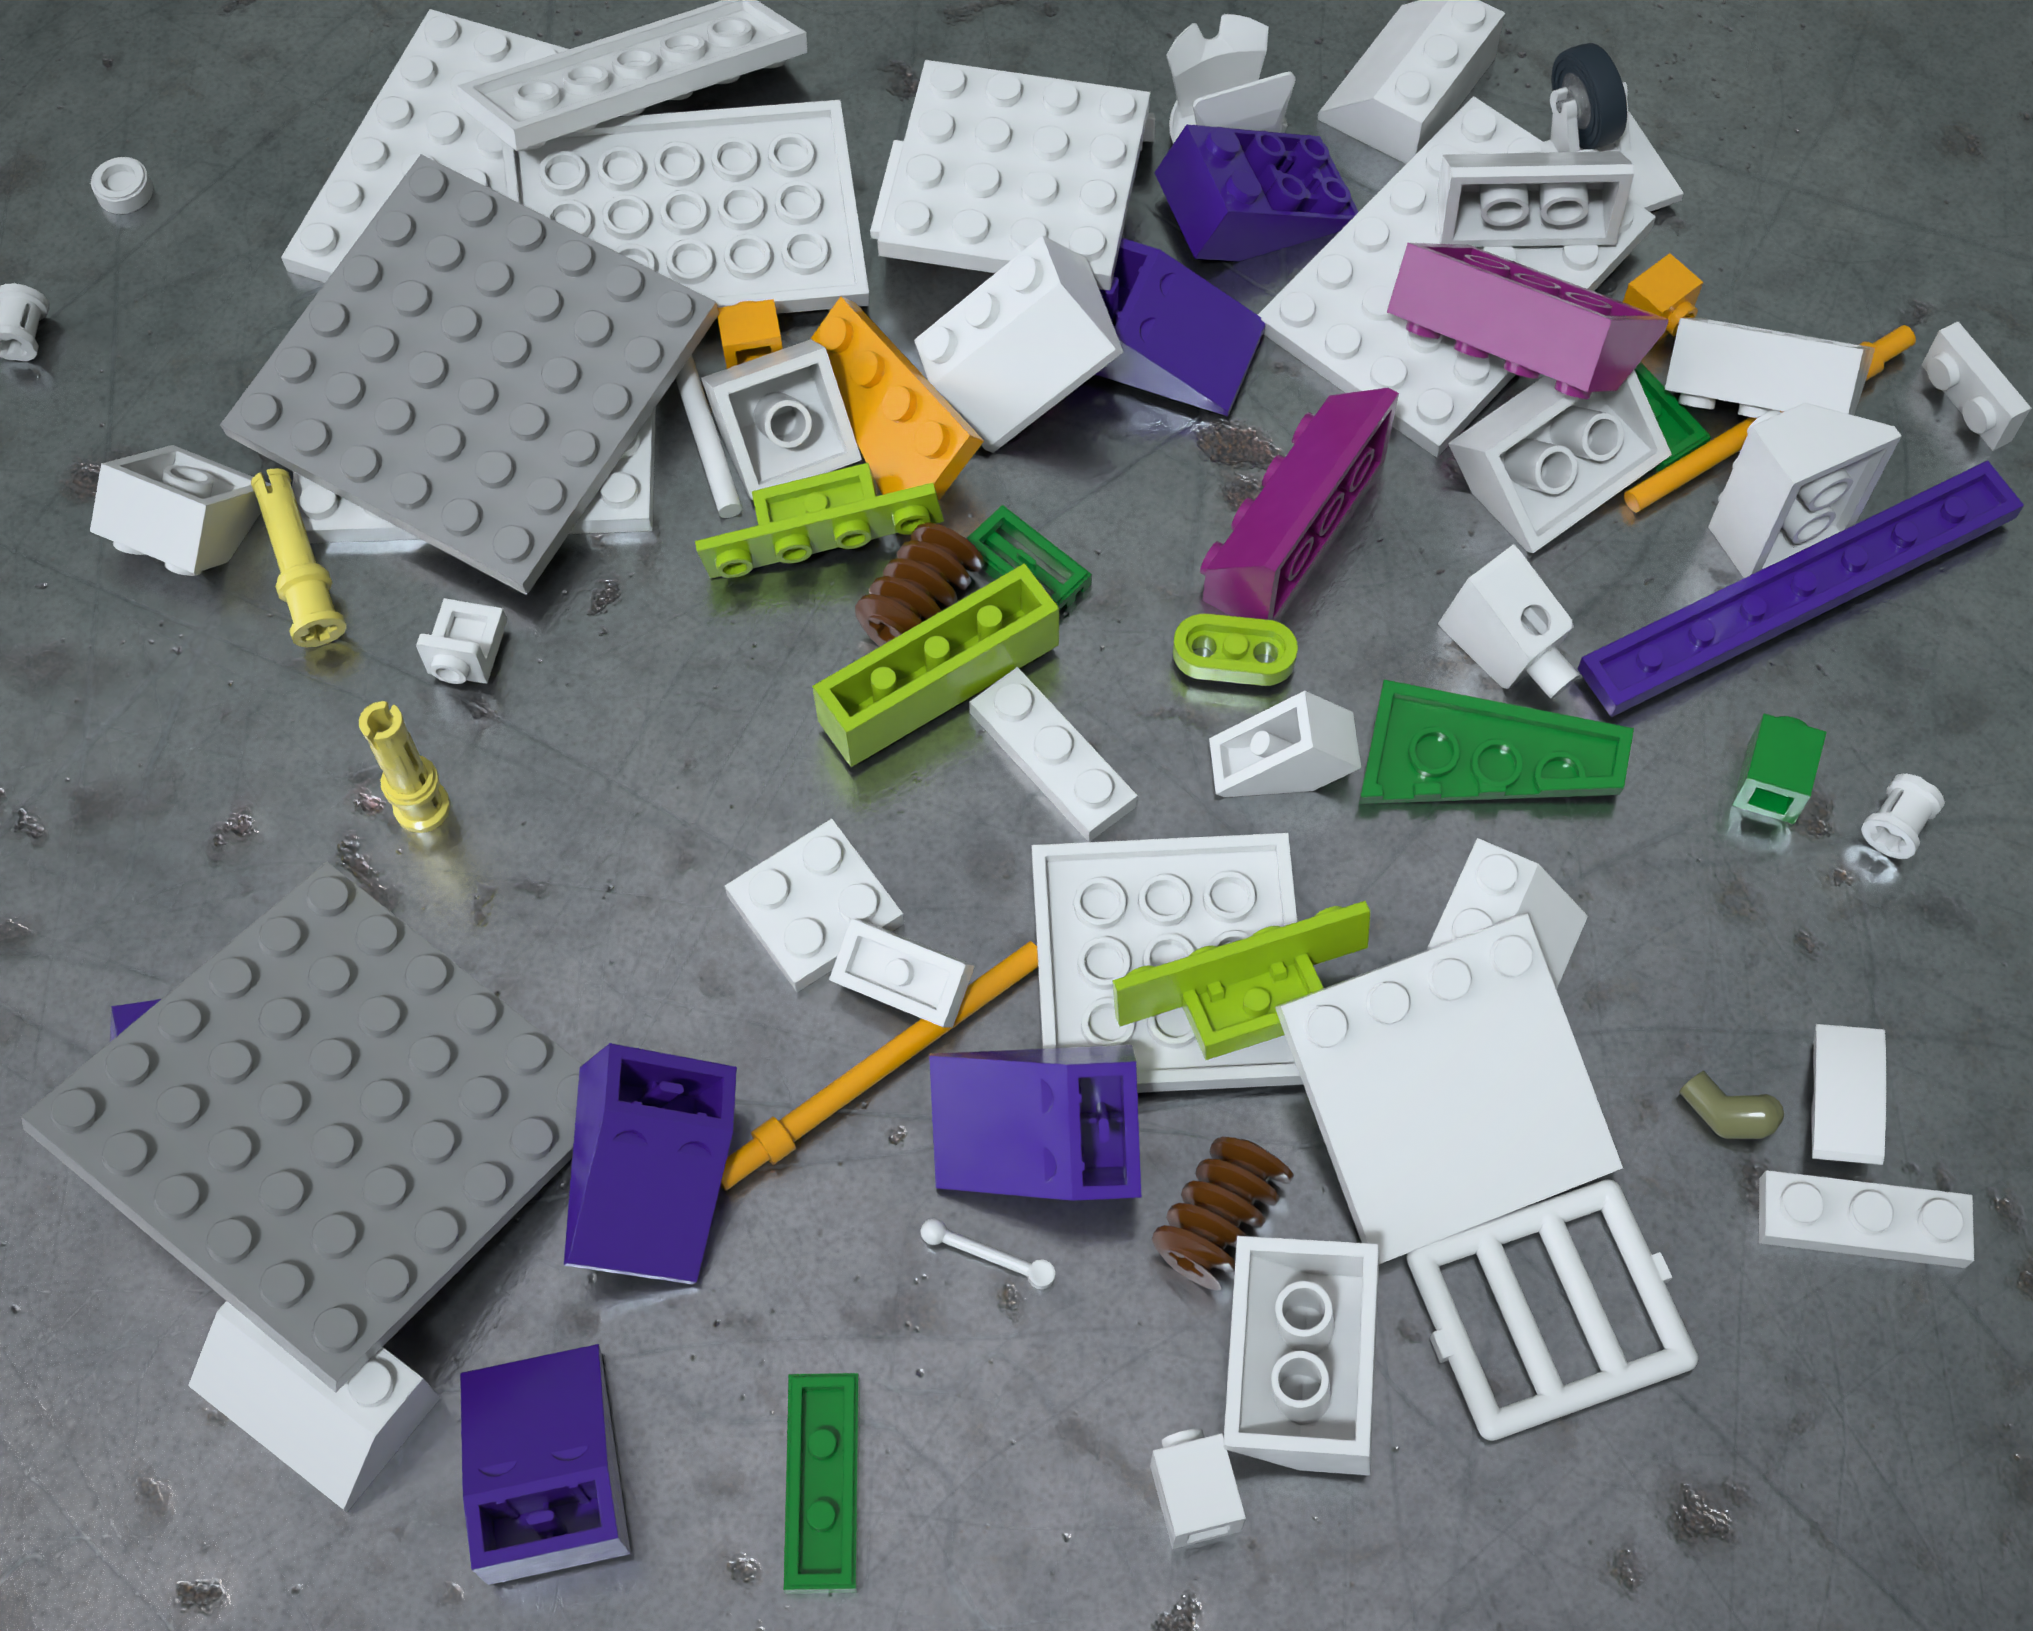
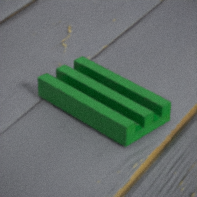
(1062, 594)

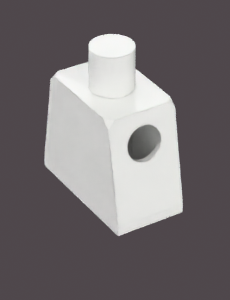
(1512, 624)

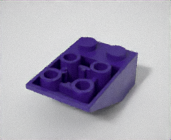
(1252, 191)
(1177, 331)
(1037, 1122)
(647, 1162)
(540, 1466)

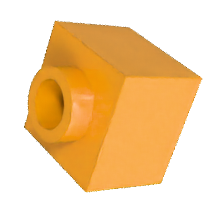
(1667, 291)
(749, 331)

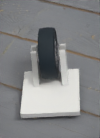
(1594, 115)

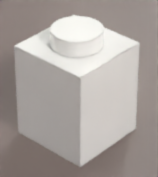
(1196, 1488)

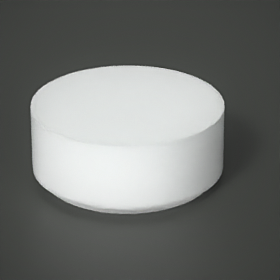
(122, 185)

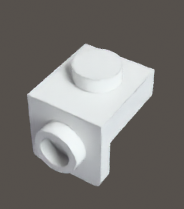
(463, 642)

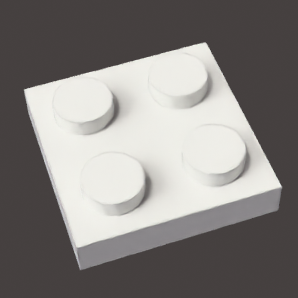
(805, 900)

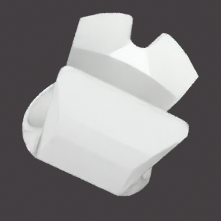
(1220, 79)

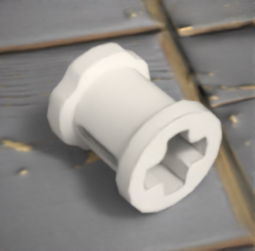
(20, 321)
(1902, 816)

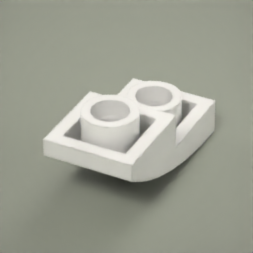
(1849, 1094)

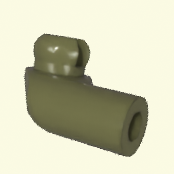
(1733, 1115)

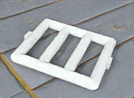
(1552, 1397)

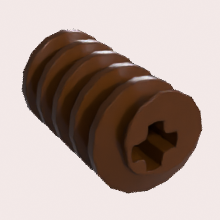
(918, 582)
(1217, 1207)

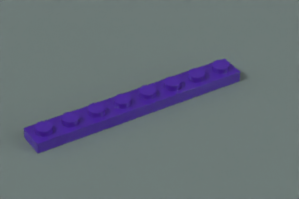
(1798, 588)

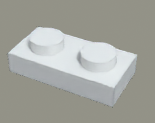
(1975, 386)
(902, 973)

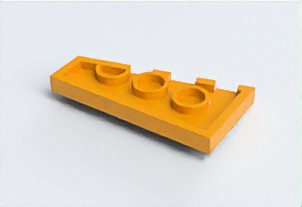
(893, 410)

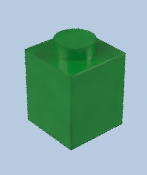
(1779, 768)

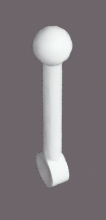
(1039, 1273)

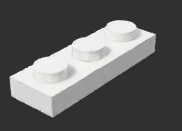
(1053, 754)
(1866, 1219)

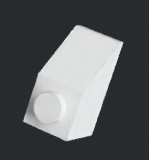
(1286, 749)

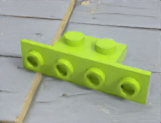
(815, 517)
(1236, 986)

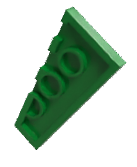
(1476, 748)

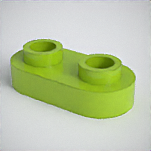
(1234, 648)

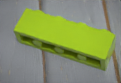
(937, 665)

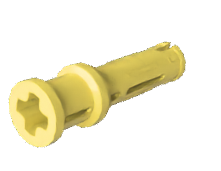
(301, 580)
(407, 778)

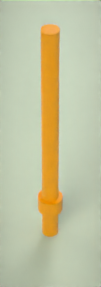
(1734, 438)
(776, 1137)

